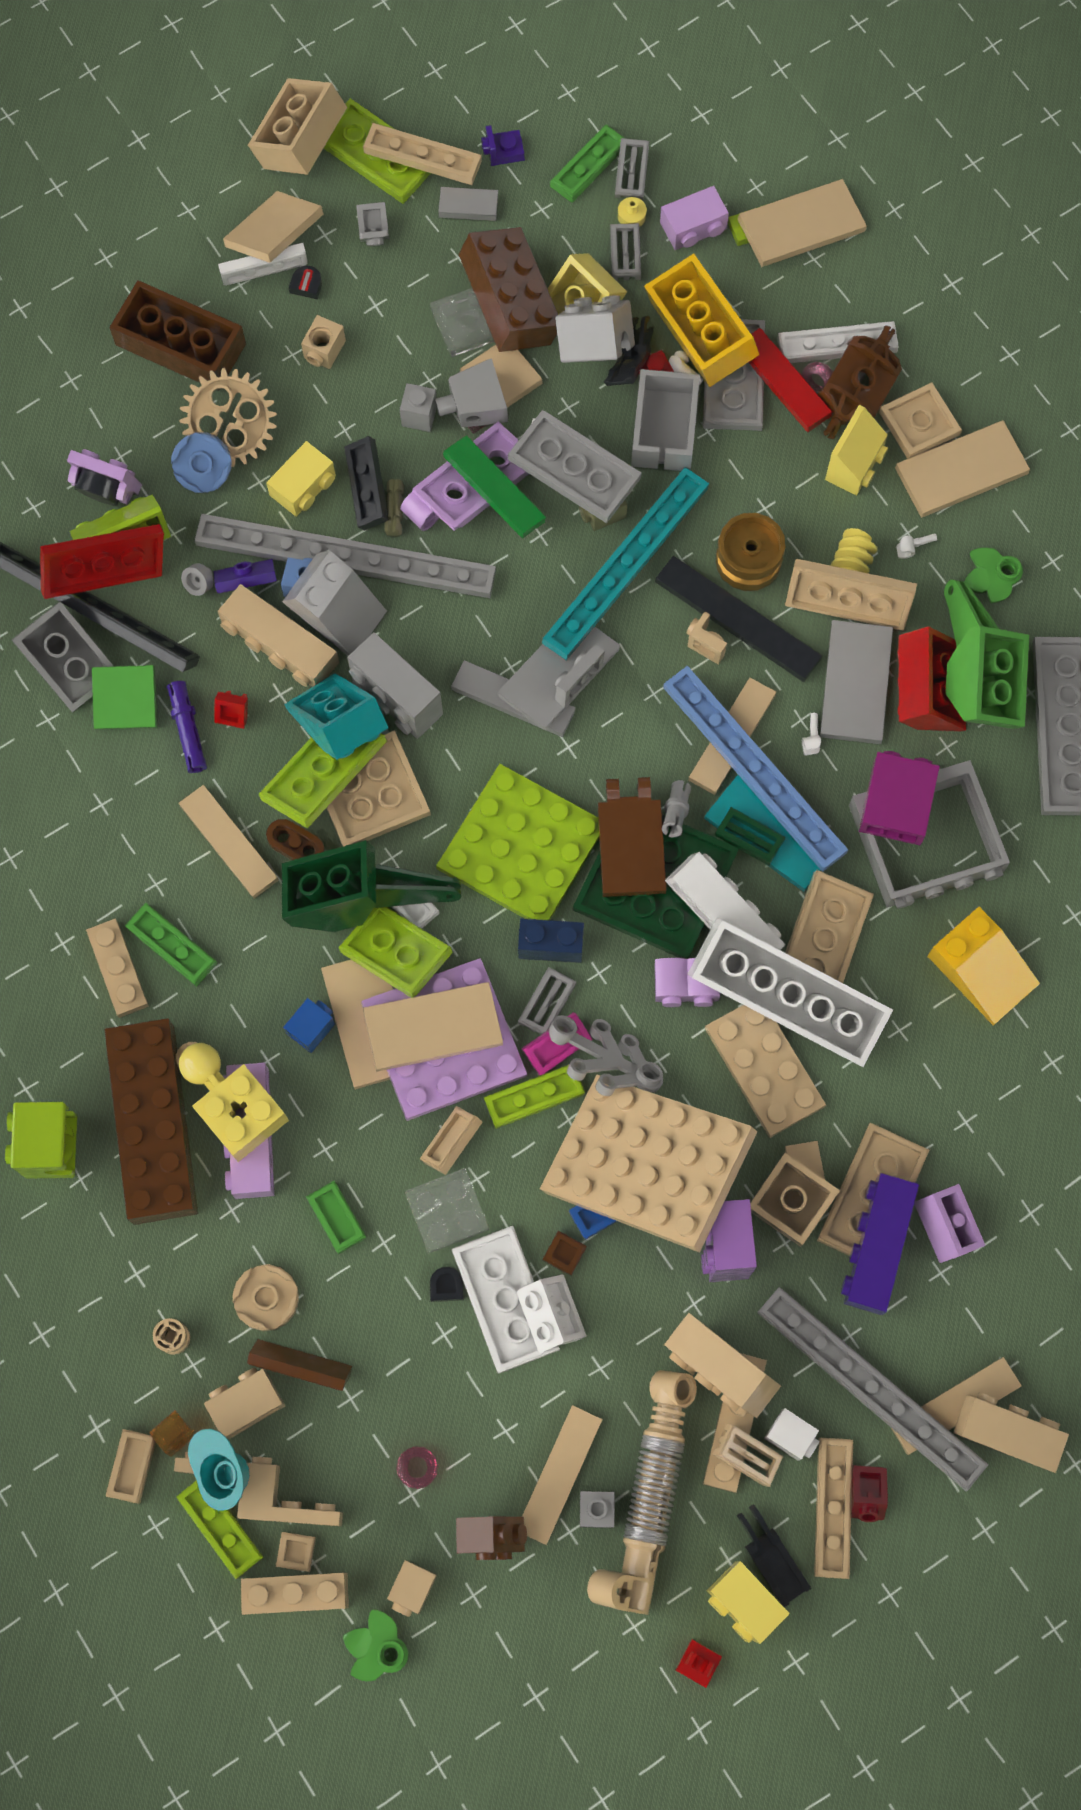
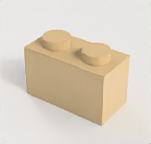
(243, 1403)

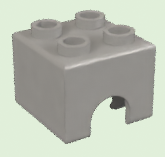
(595, 329)

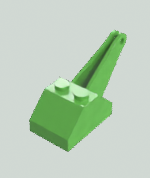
(988, 666)

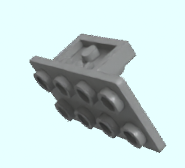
(551, 683)

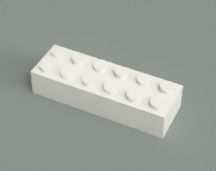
(790, 992)

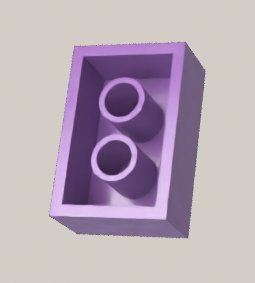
(730, 1244)

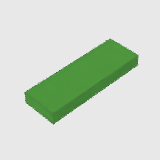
(587, 164)
(171, 944)

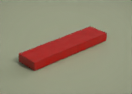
(788, 383)

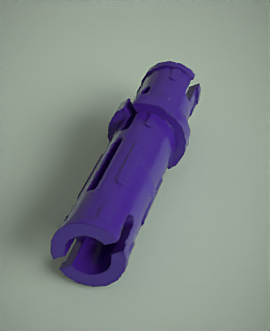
(184, 714)

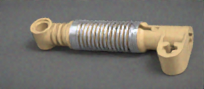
(645, 1534)

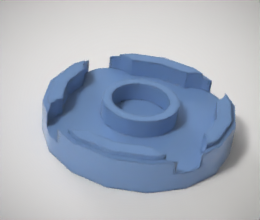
(201, 462)

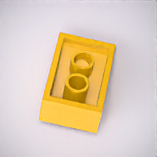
(984, 965)

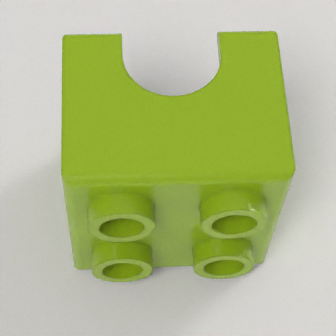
(42, 1140)

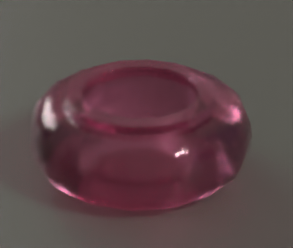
(816, 368)
(402, 1467)

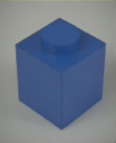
(310, 1024)

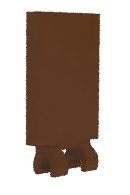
(631, 842)

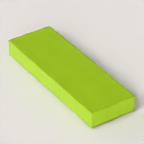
(532, 1097)
(221, 1532)

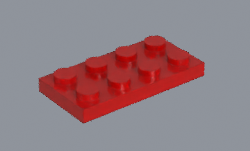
(101, 561)

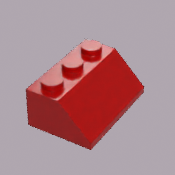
(922, 681)

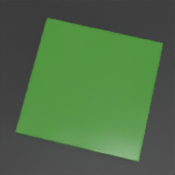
(124, 697)

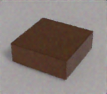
(564, 1253)

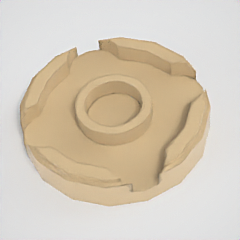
(265, 1297)

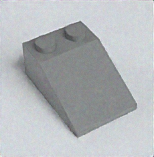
(335, 602)
(62, 654)

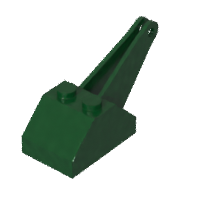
(345, 885)

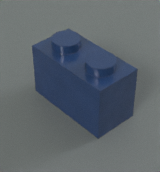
(550, 940)

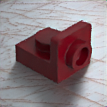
(869, 1493)

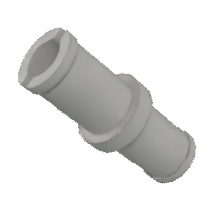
(676, 808)

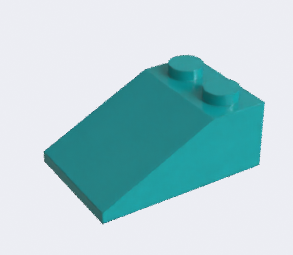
(338, 715)

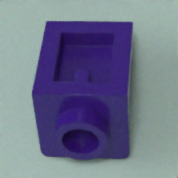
(503, 146)

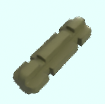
(394, 501)

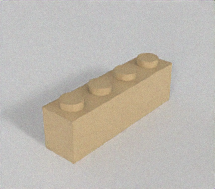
(278, 637)

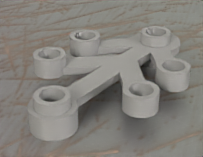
(639, 1073)

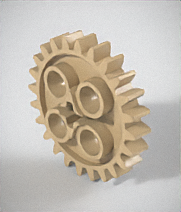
(254, 429)

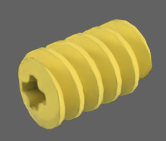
(855, 551)

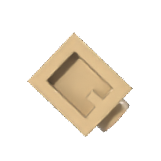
(706, 643)

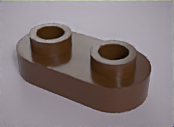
(297, 842)

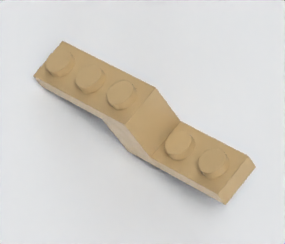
(261, 1493)

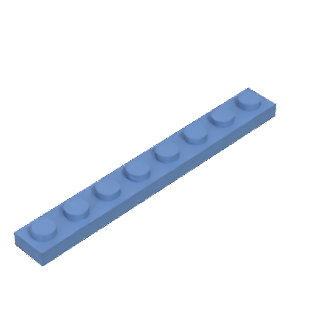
(755, 768)

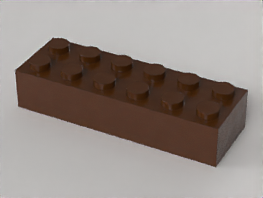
(150, 1122)

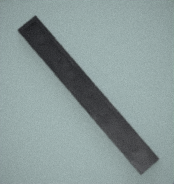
(104, 614)

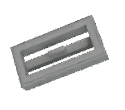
(629, 192)
(625, 272)
(560, 978)

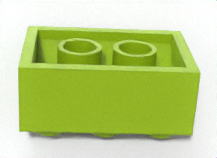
(138, 514)

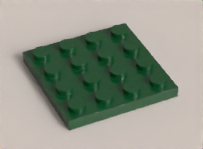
(657, 918)

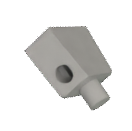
(475, 397)

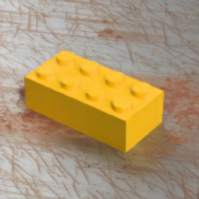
(701, 320)

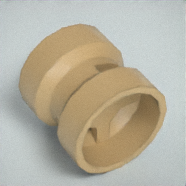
(175, 1340)

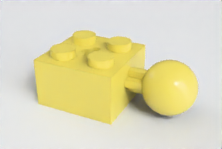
(263, 1117)

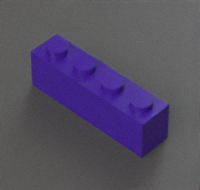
(880, 1244)

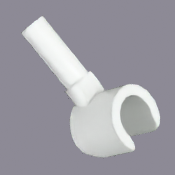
(907, 545)
(812, 744)

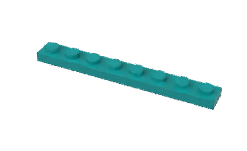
(625, 564)

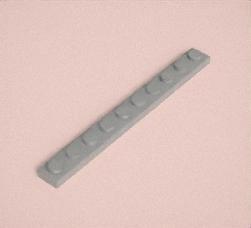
(361, 557)

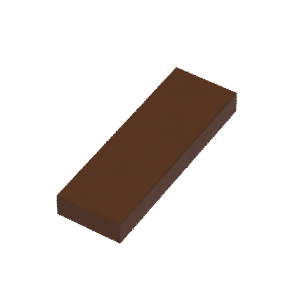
(299, 1364)

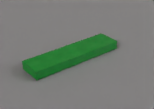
(494, 486)

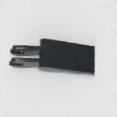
(632, 361)
(774, 1561)

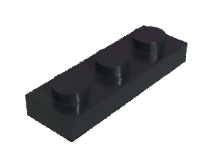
(366, 483)

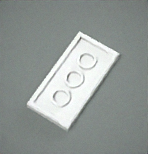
(493, 1274)

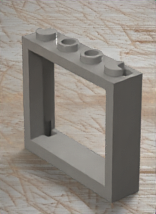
(947, 777)

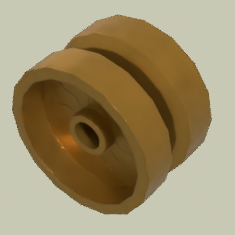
(750, 551)

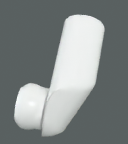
(679, 365)

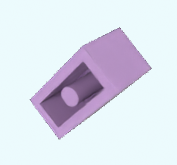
(694, 218)
(949, 1223)

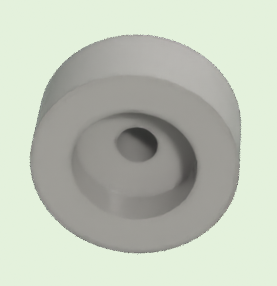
(197, 579)

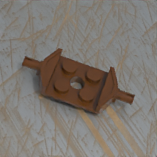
(844, 391)

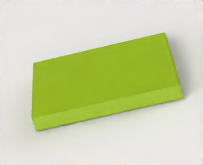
(396, 950)

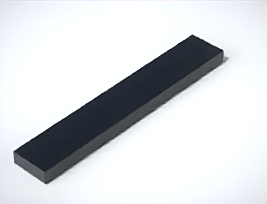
(738, 618)

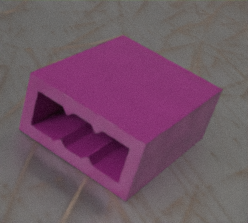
(899, 797)

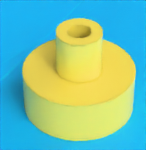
(632, 211)

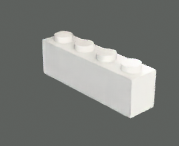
(717, 897)

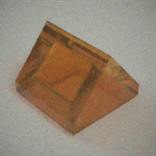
(172, 1433)

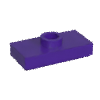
(246, 574)

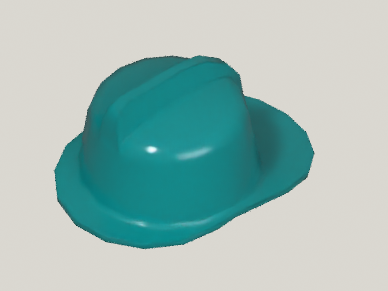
(218, 1469)

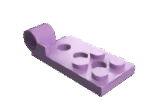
(430, 498)

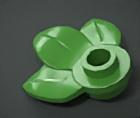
(989, 575)
(370, 1647)

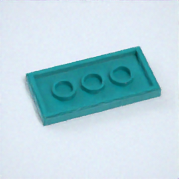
(791, 859)

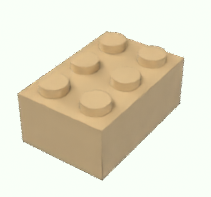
(297, 126)
(720, 1367)

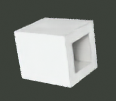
(793, 1435)

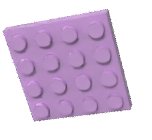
(451, 1079)

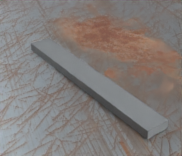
(873, 1389)

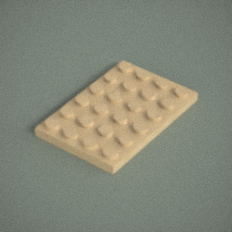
(649, 1163)

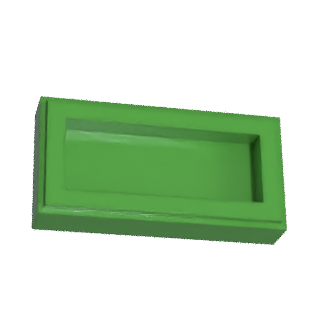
(336, 1217)

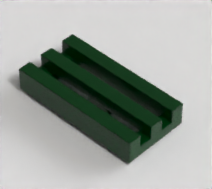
(744, 846)

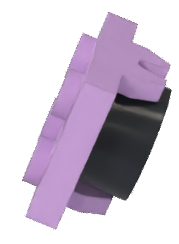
(102, 480)

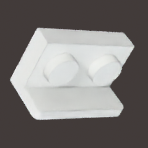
(551, 1313)

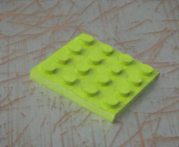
(521, 845)

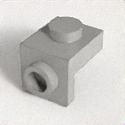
(372, 223)

